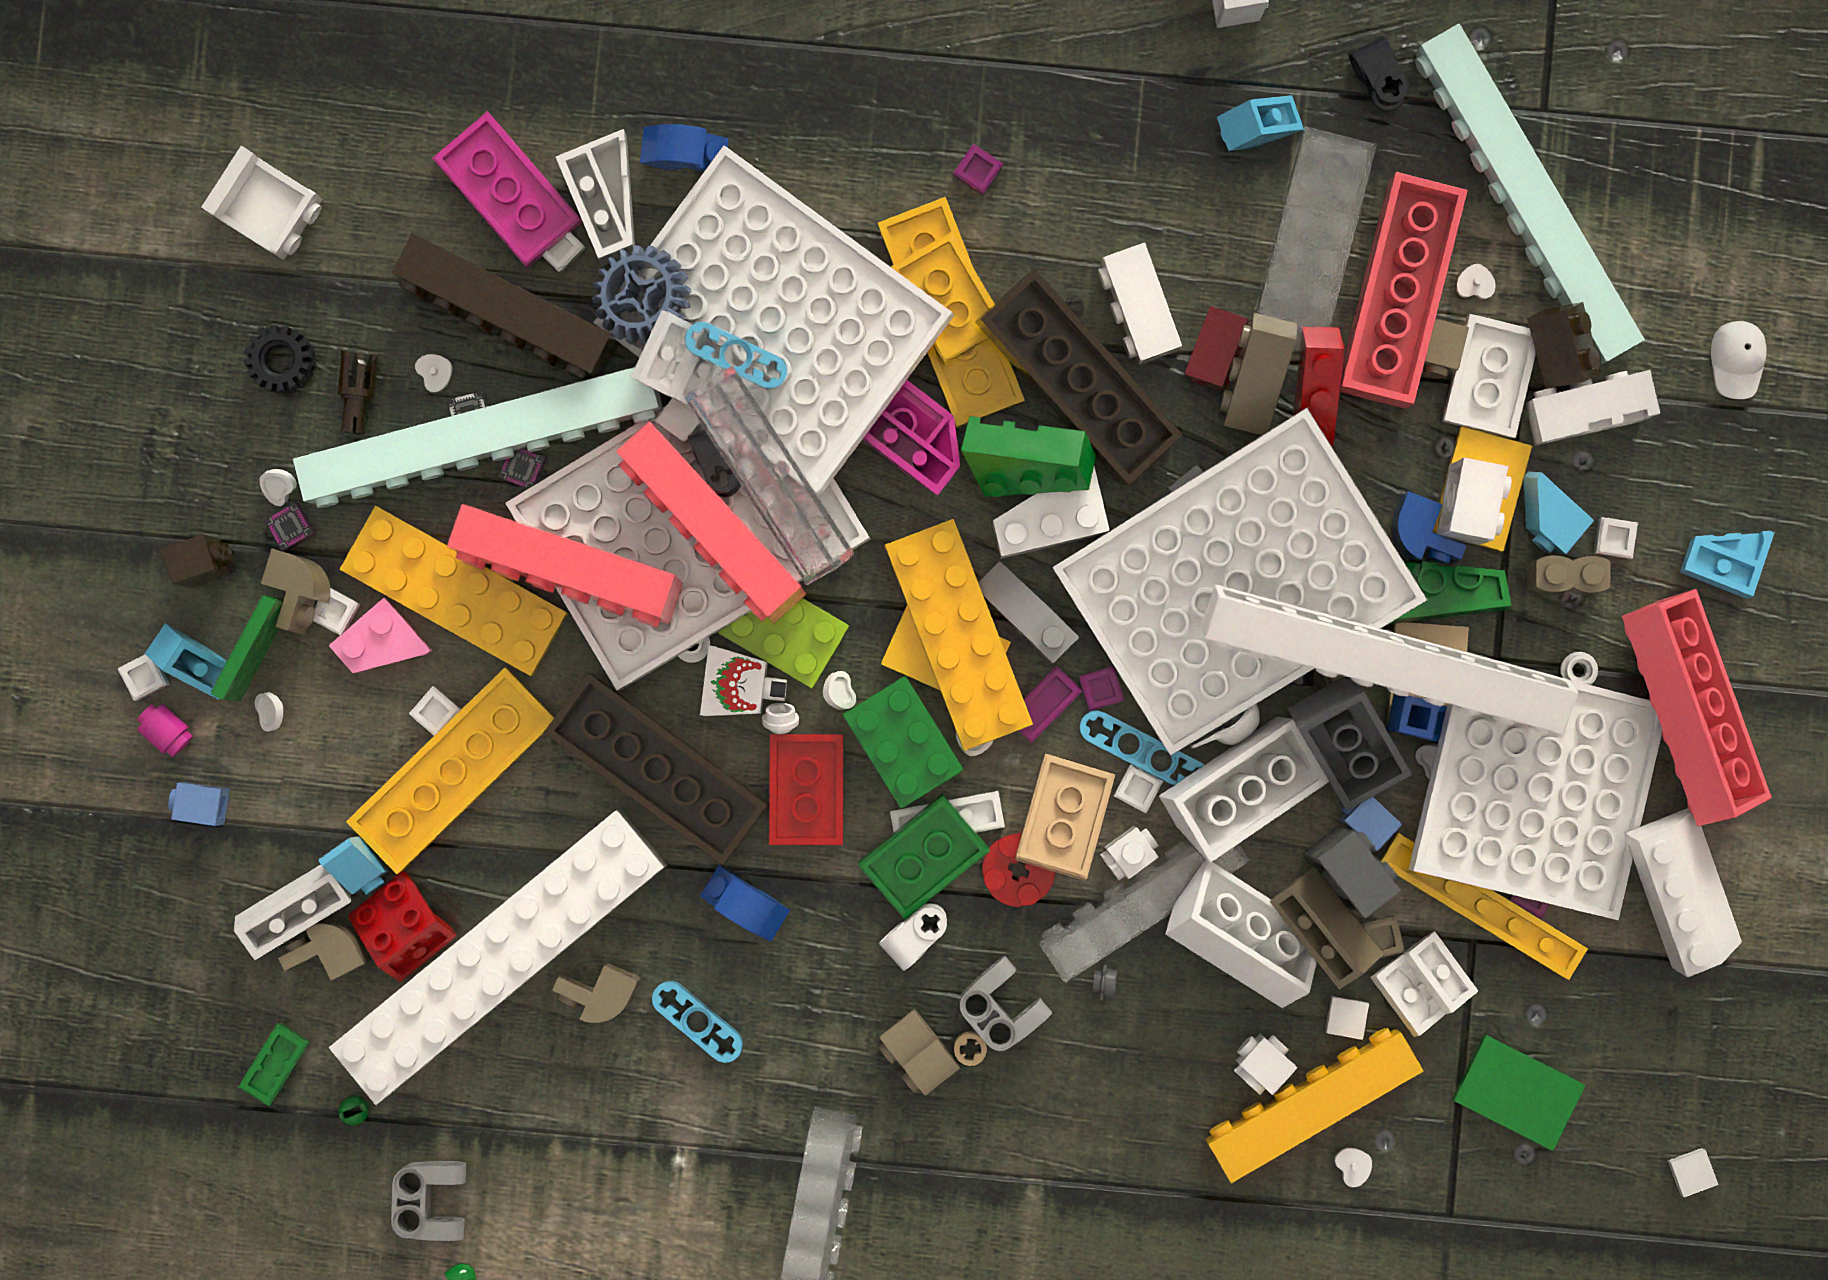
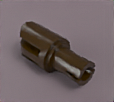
(355, 395)

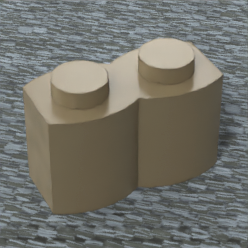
(1575, 576)
(918, 1052)

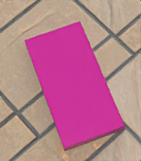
(507, 189)

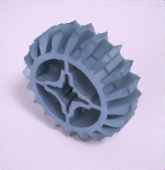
(626, 270)

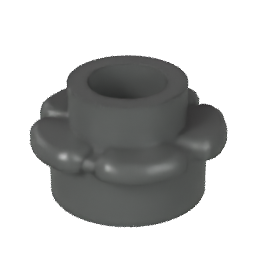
(1105, 982)

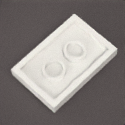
(1491, 377)

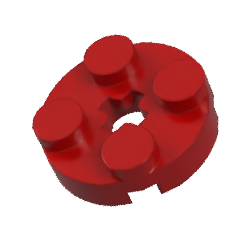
(998, 876)

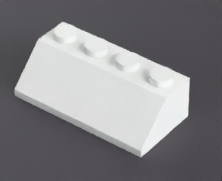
(1244, 788)
(1684, 892)
(1241, 935)

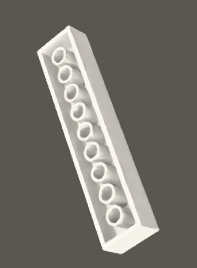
(498, 956)

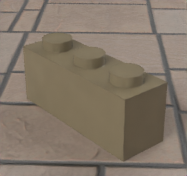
(1258, 373)
(1326, 928)

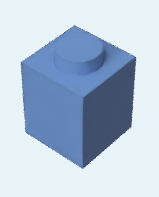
(199, 803)
(1372, 820)

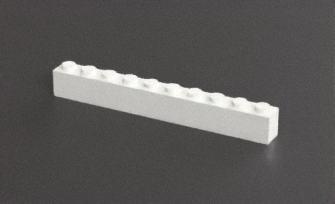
(1388, 660)

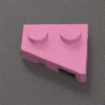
(379, 640)

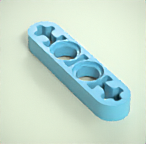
(1145, 750)

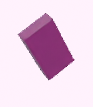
(1048, 701)

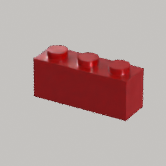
(1320, 376)

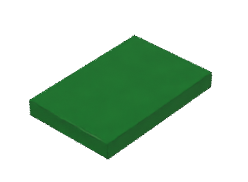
(249, 650)
(923, 856)
(1518, 1092)

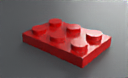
(806, 789)

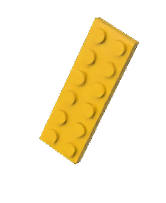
(982, 377)
(452, 594)
(958, 634)
(451, 771)

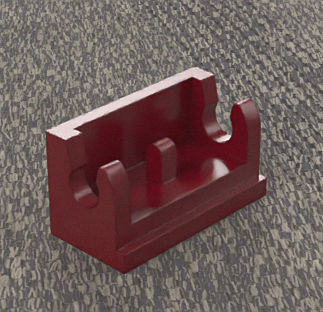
(1216, 349)

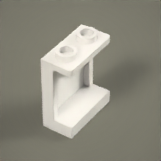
(263, 204)

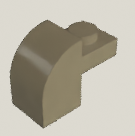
(303, 585)
(333, 943)
(604, 1001)

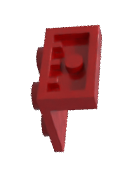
(400, 927)

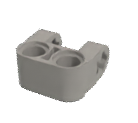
(993, 1013)
(403, 1198)

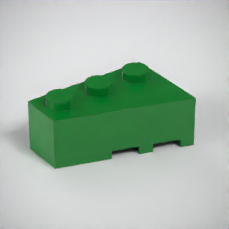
(1027, 460)

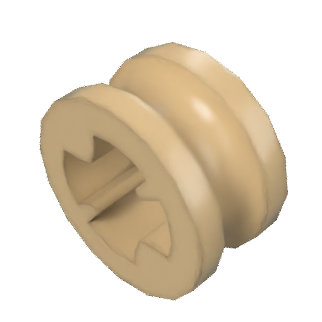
(962, 1040)

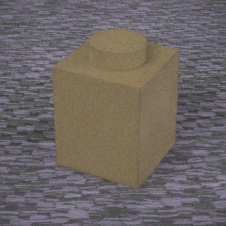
(1445, 348)

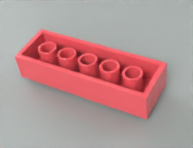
(1401, 290)
(705, 516)
(564, 564)
(1696, 708)

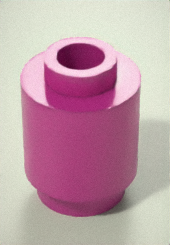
(164, 729)

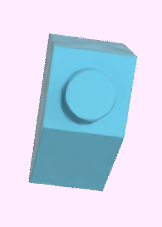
(1259, 122)
(1552, 515)
(186, 659)
(355, 866)

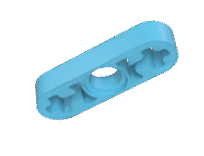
(765, 356)
(713, 1045)

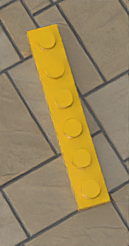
(1491, 913)

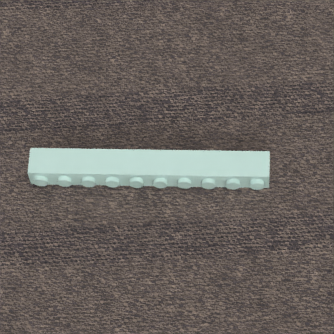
(1524, 188)
(475, 436)

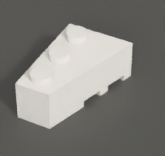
(1591, 407)

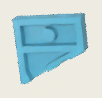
(1728, 561)

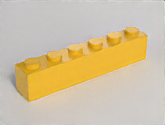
(1313, 1104)

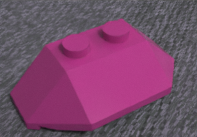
(917, 438)

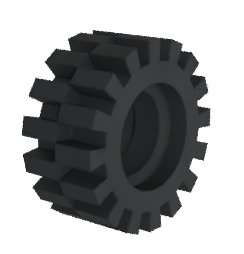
(258, 353)

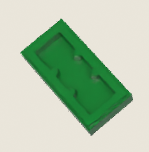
(274, 1064)

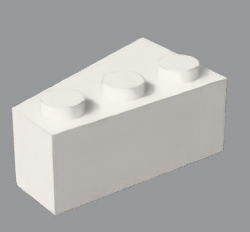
(602, 192)
(1051, 520)

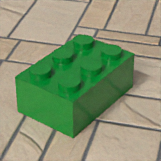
(903, 742)

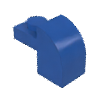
(679, 147)
(1413, 531)
(1415, 718)
(744, 904)

